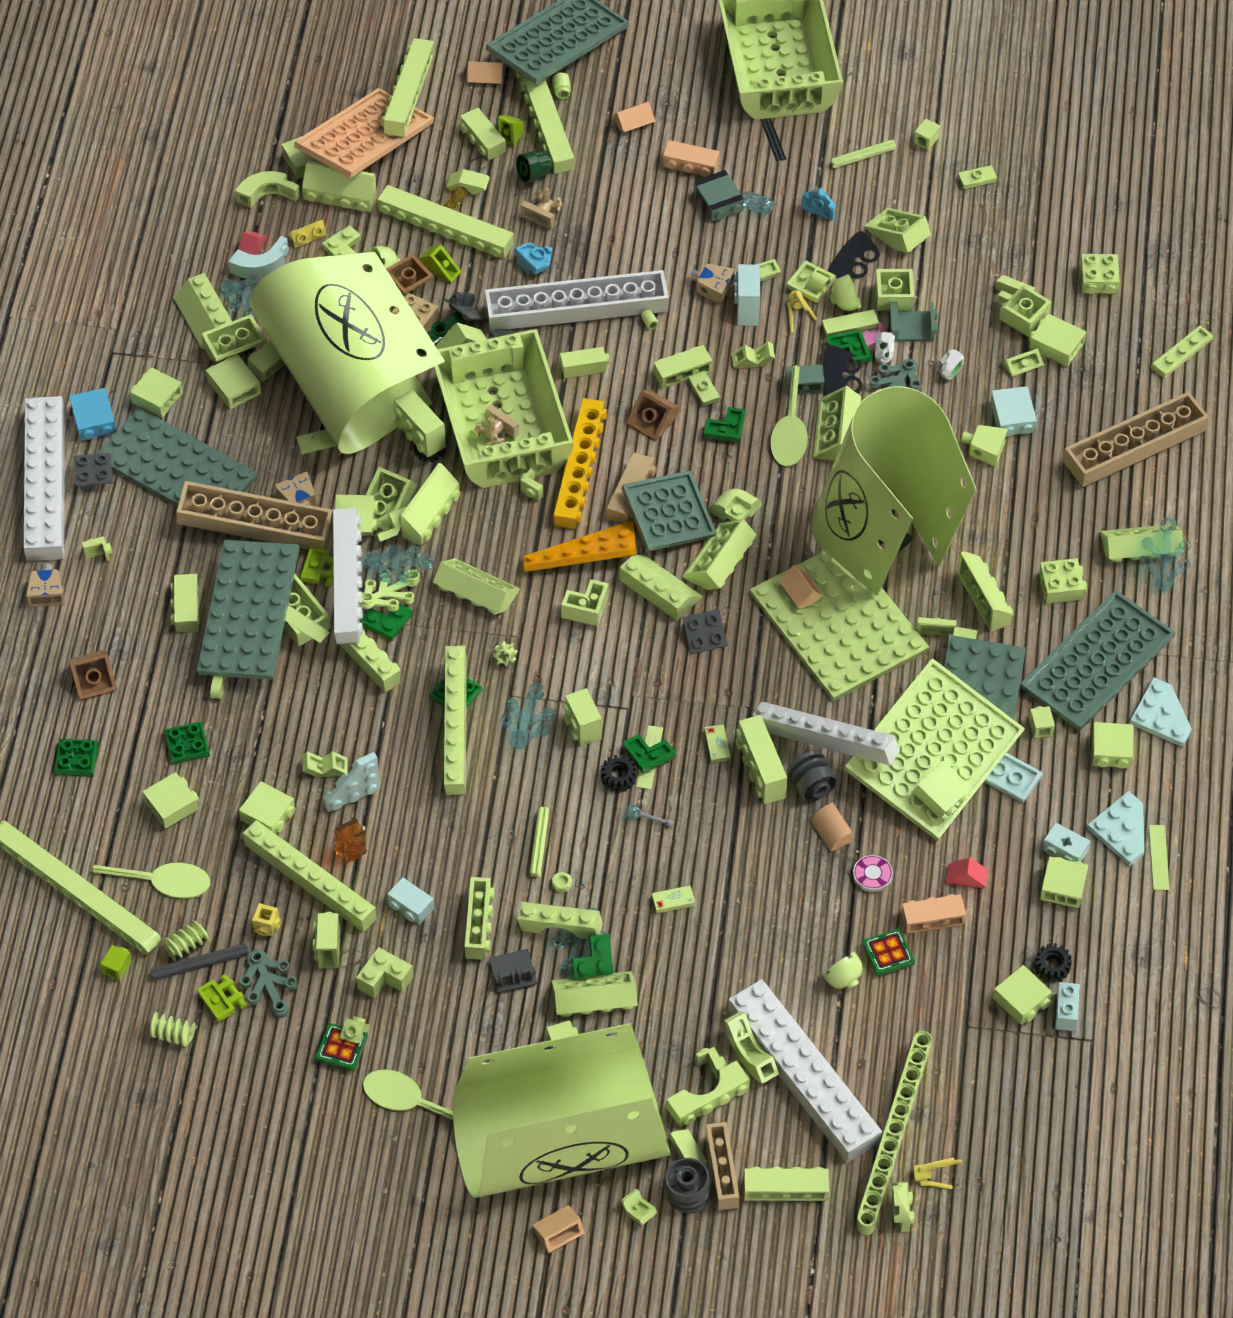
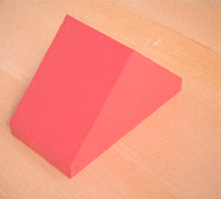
(252, 242)
(967, 873)

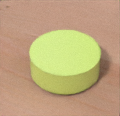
(561, 882)

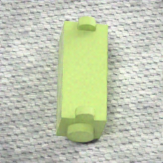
(584, 362)

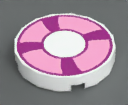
(872, 873)

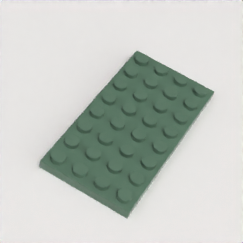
(556, 37)
(166, 457)
(248, 609)
(1097, 660)

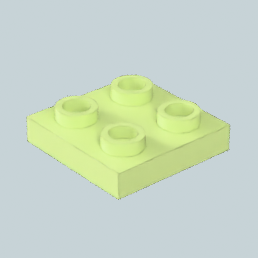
(811, 281)

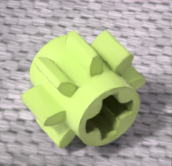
(508, 649)

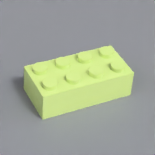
(307, 605)
(761, 759)

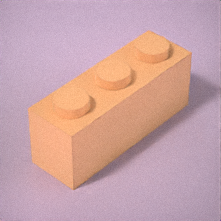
(691, 158)
(933, 913)

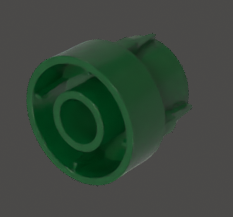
(532, 166)

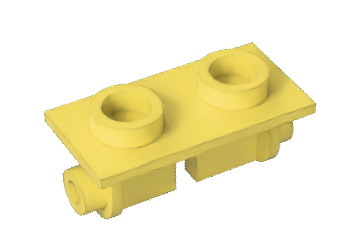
(308, 233)

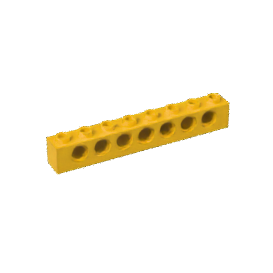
(576, 475)

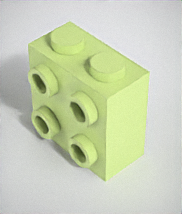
(1099, 273)
(156, 392)
(365, 506)
(1062, 580)
(1112, 745)
(942, 790)
(171, 800)
(267, 807)
(1064, 882)
(327, 940)
(1022, 995)

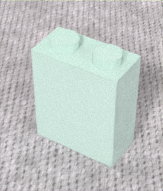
(1013, 410)

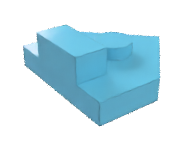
(819, 203)
(533, 258)

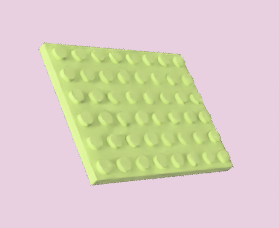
(845, 634)
(935, 723)

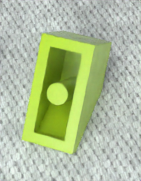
(510, 129)
(440, 263)

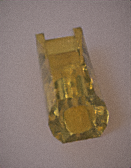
(456, 199)

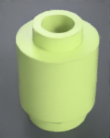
(561, 85)

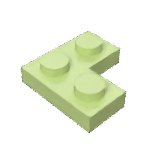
(341, 242)

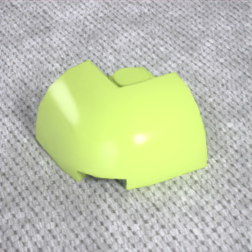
(735, 505)

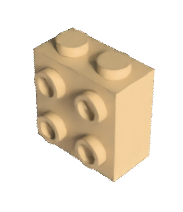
(425, 311)

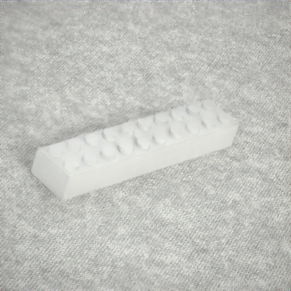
(576, 300)
(44, 478)
(807, 1072)

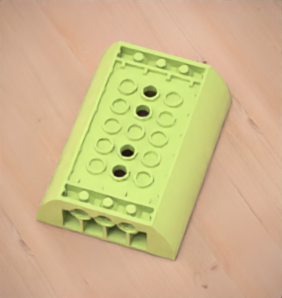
(803, 56)
(527, 393)

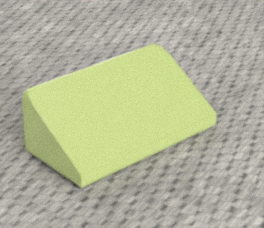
(1010, 285)
(1023, 362)
(686, 1145)

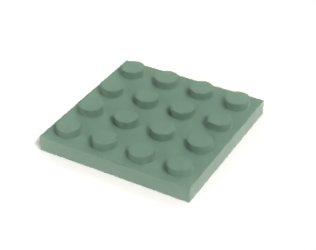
(668, 511)
(988, 668)

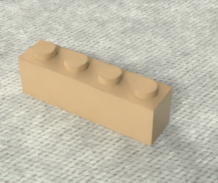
(638, 469)
(722, 1166)

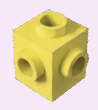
(266, 920)

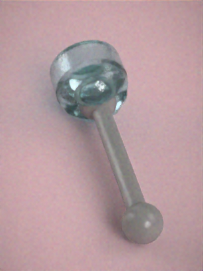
(635, 812)

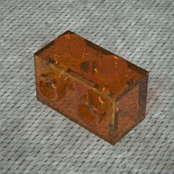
(350, 841)

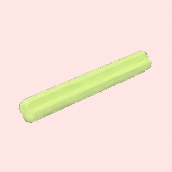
(863, 153)
(539, 841)

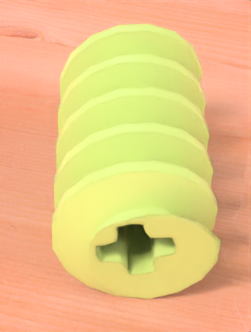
(185, 939)
(171, 1031)

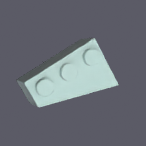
(747, 294)

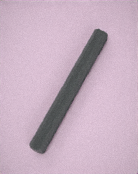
(199, 961)

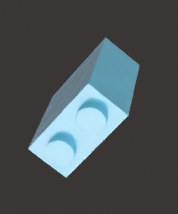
(92, 414)

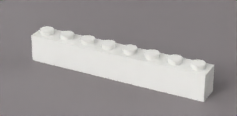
(346, 575)
(828, 733)

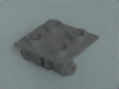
(463, 303)
(92, 470)
(704, 631)
(513, 970)

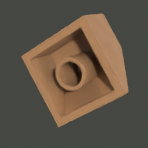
(409, 274)
(652, 414)
(92, 674)

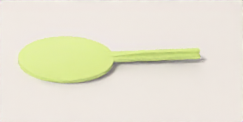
(790, 434)
(171, 879)
(398, 1092)

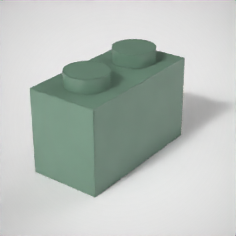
(810, 379)

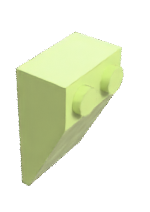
(899, 229)
(391, 493)

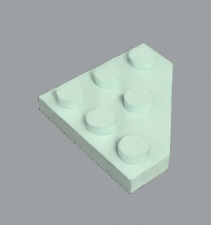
(1162, 714)
(356, 784)
(1122, 828)

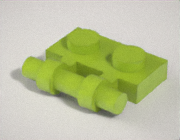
(314, 567)
(216, 1000)

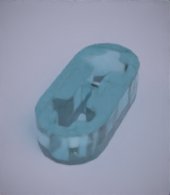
(758, 203)

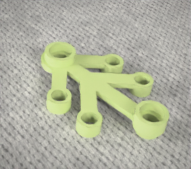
(371, 600)

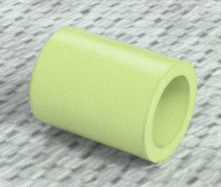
(649, 319)

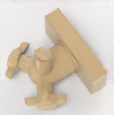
(540, 213)
(496, 424)

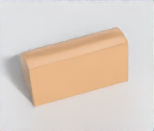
(485, 72)
(634, 117)
(800, 587)
(832, 827)
(558, 1228)

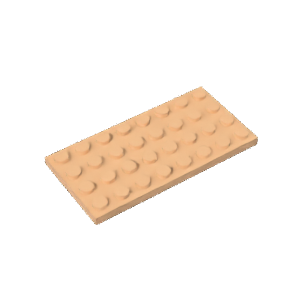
(356, 135)

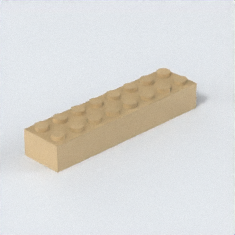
(1135, 439)
(253, 516)

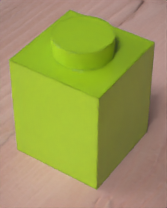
(116, 962)

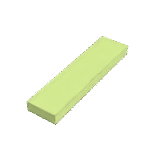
(1182, 351)

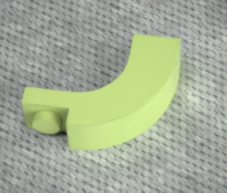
(263, 184)
(749, 1052)

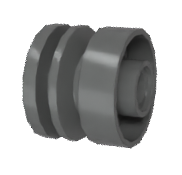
(812, 776)
(688, 1185)

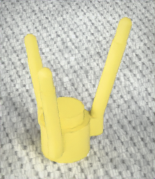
(797, 301)
(923, 1172)

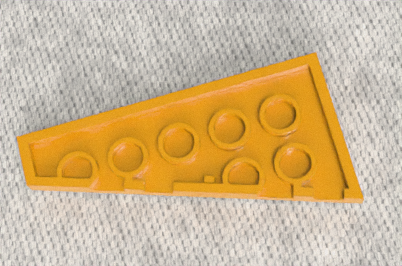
(601, 545)

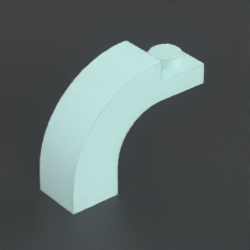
(245, 264)

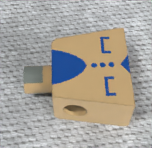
(713, 282)
(297, 489)
(45, 587)

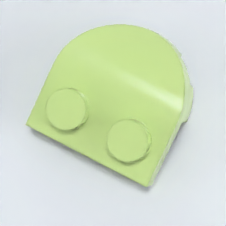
(901, 1205)

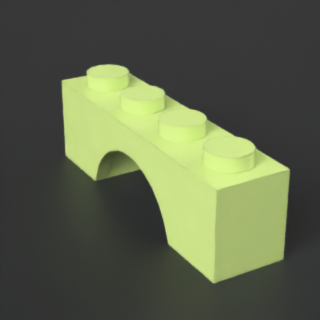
(537, 917)
(687, 1106)

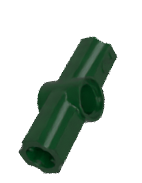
(441, 328)

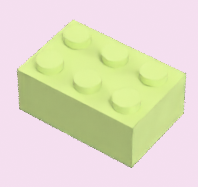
(419, 423)

